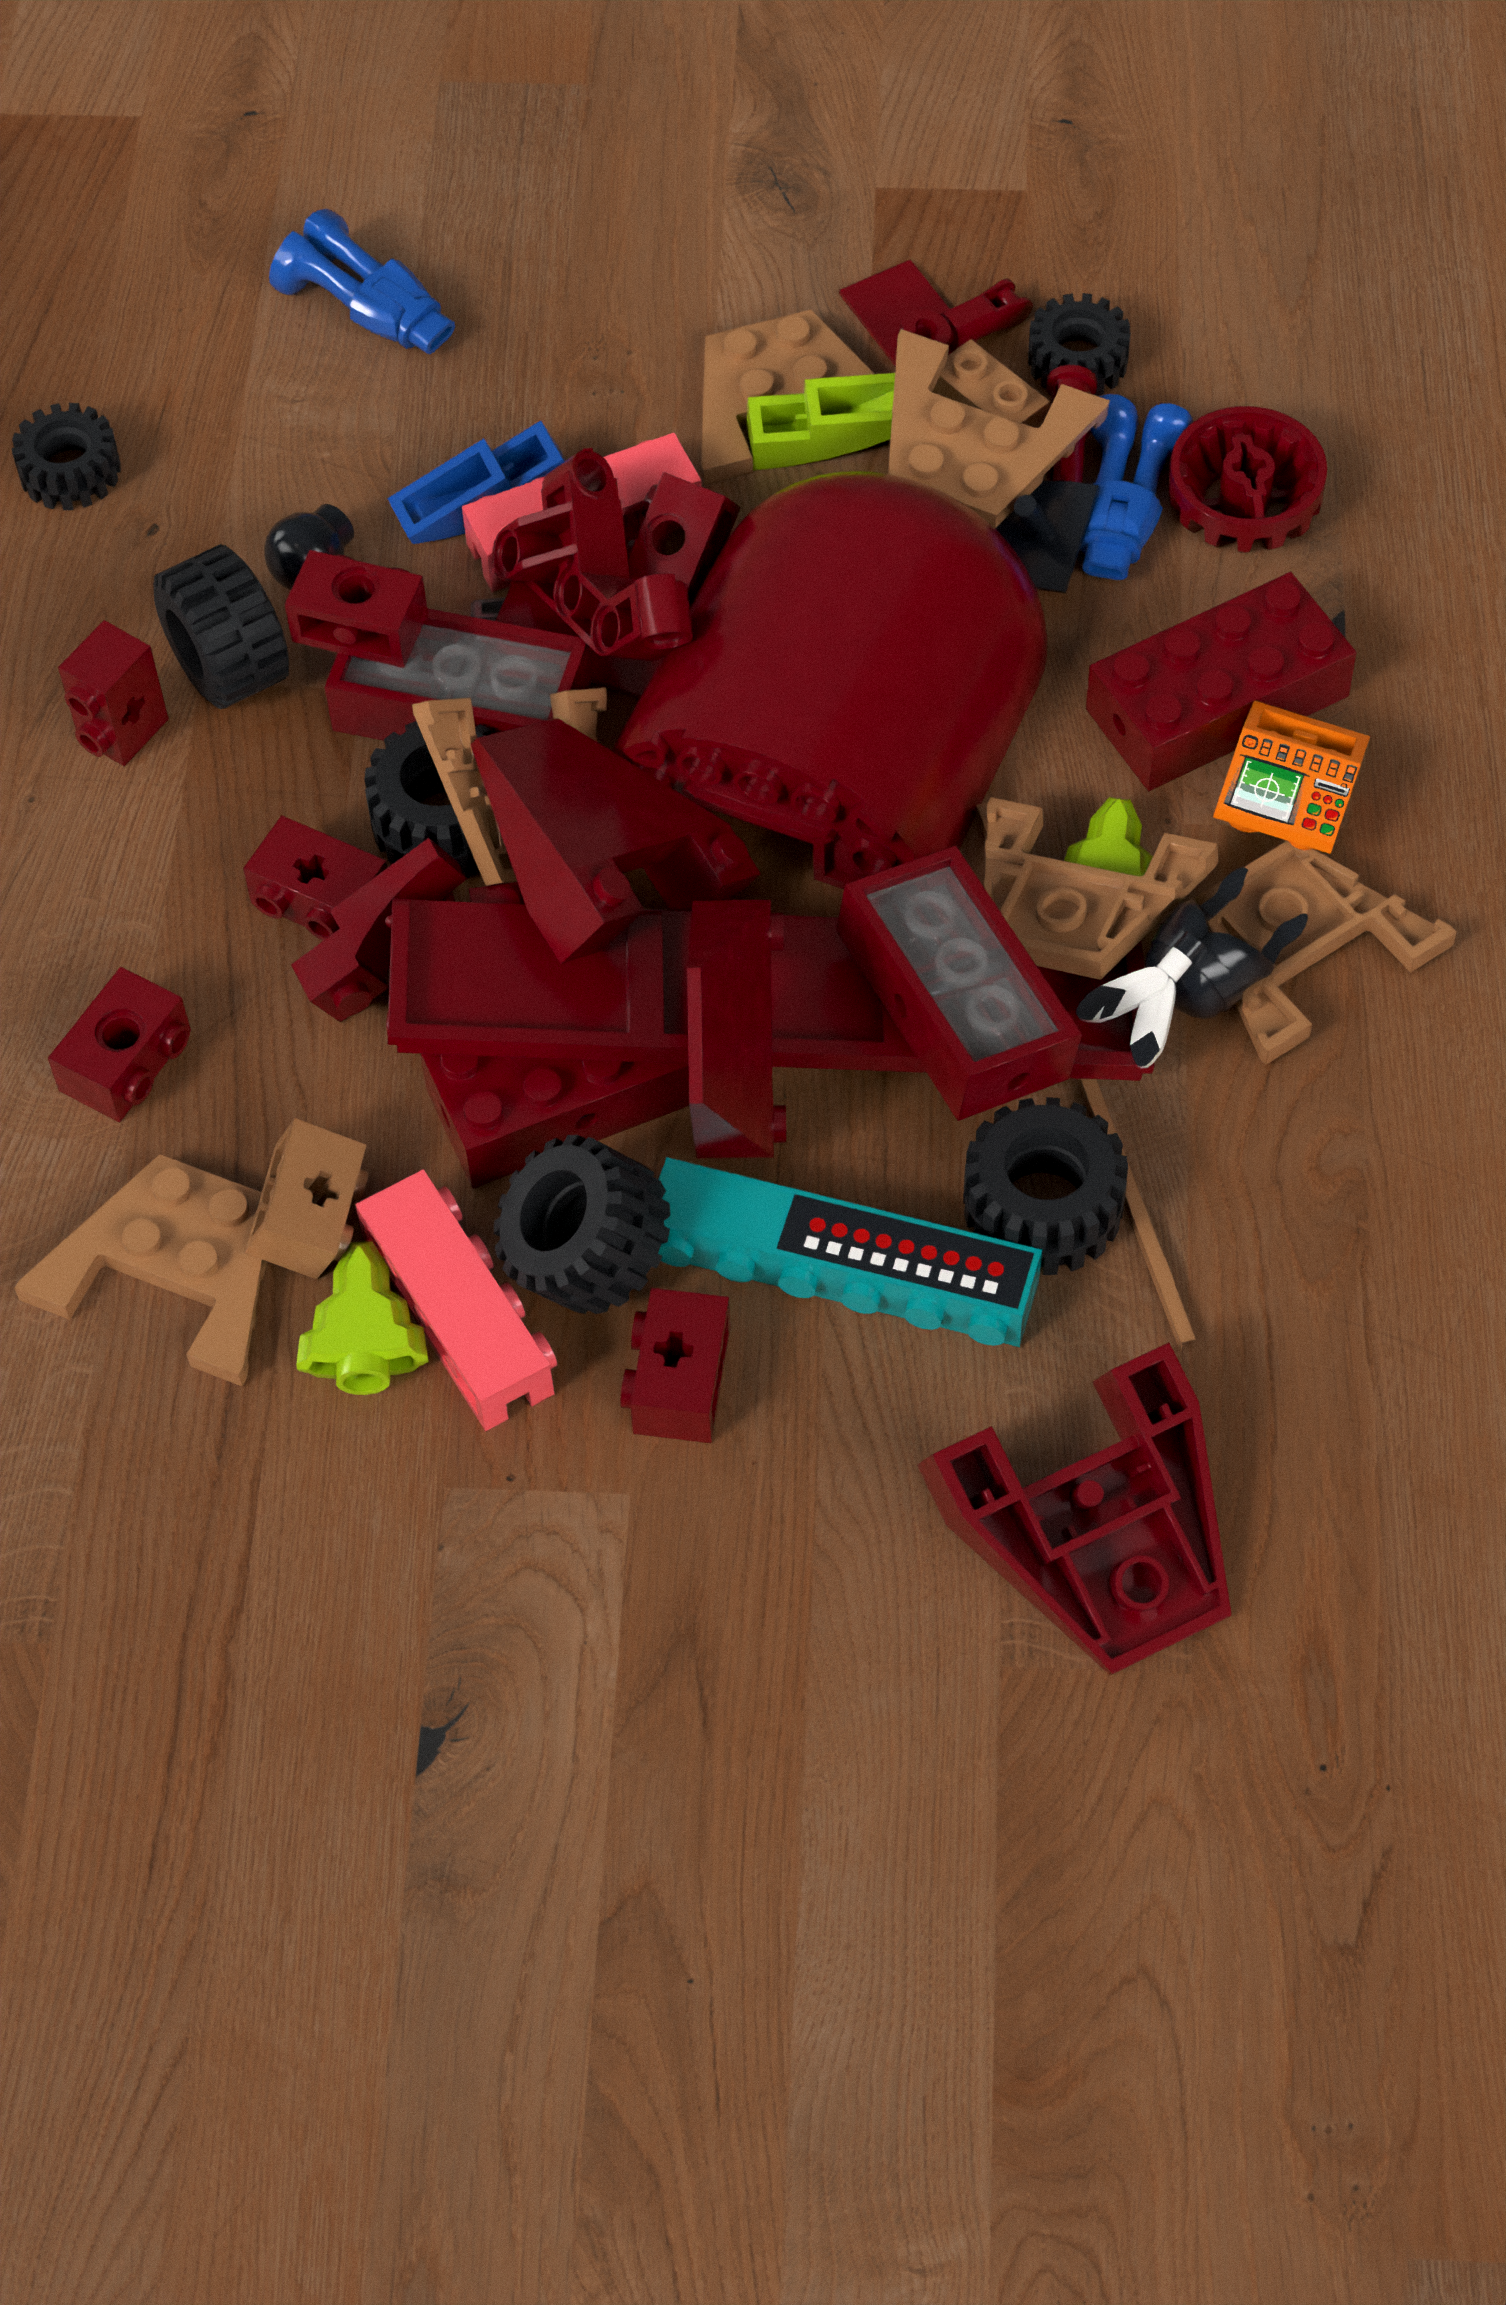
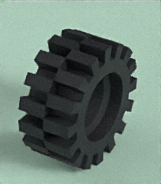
(1080, 322)
(61, 433)

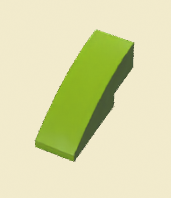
(821, 423)

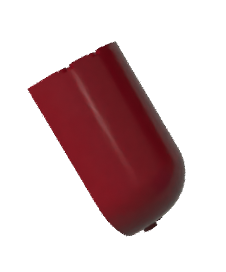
(848, 672)

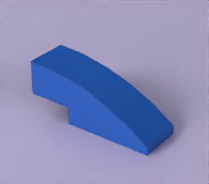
(433, 504)

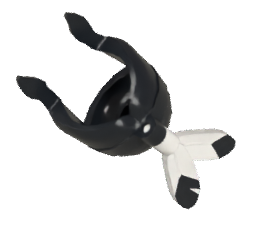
(1187, 971)

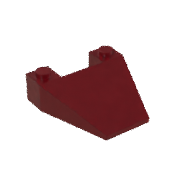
(587, 816)
(732, 1029)
(1114, 1544)

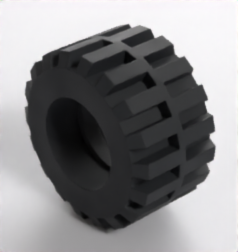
(221, 626)
(395, 787)
(1055, 1143)
(582, 1224)

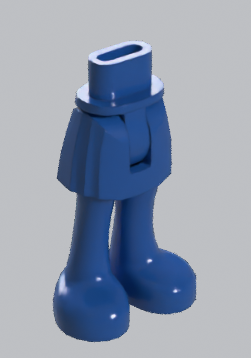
(386, 303)
(1127, 511)

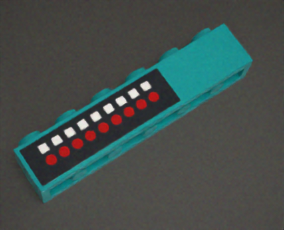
(849, 1253)

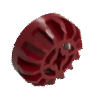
(1249, 453)

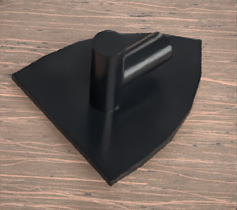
(1049, 530)

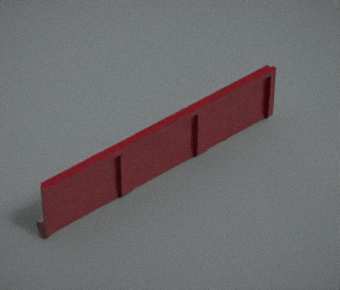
(492, 986)

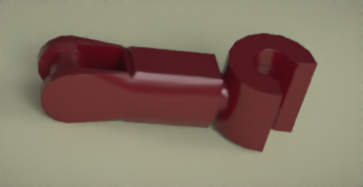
(970, 319)

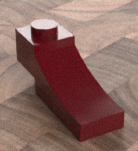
(352, 962)

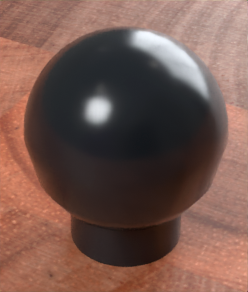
(294, 536)

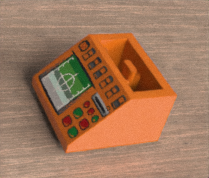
(1291, 777)

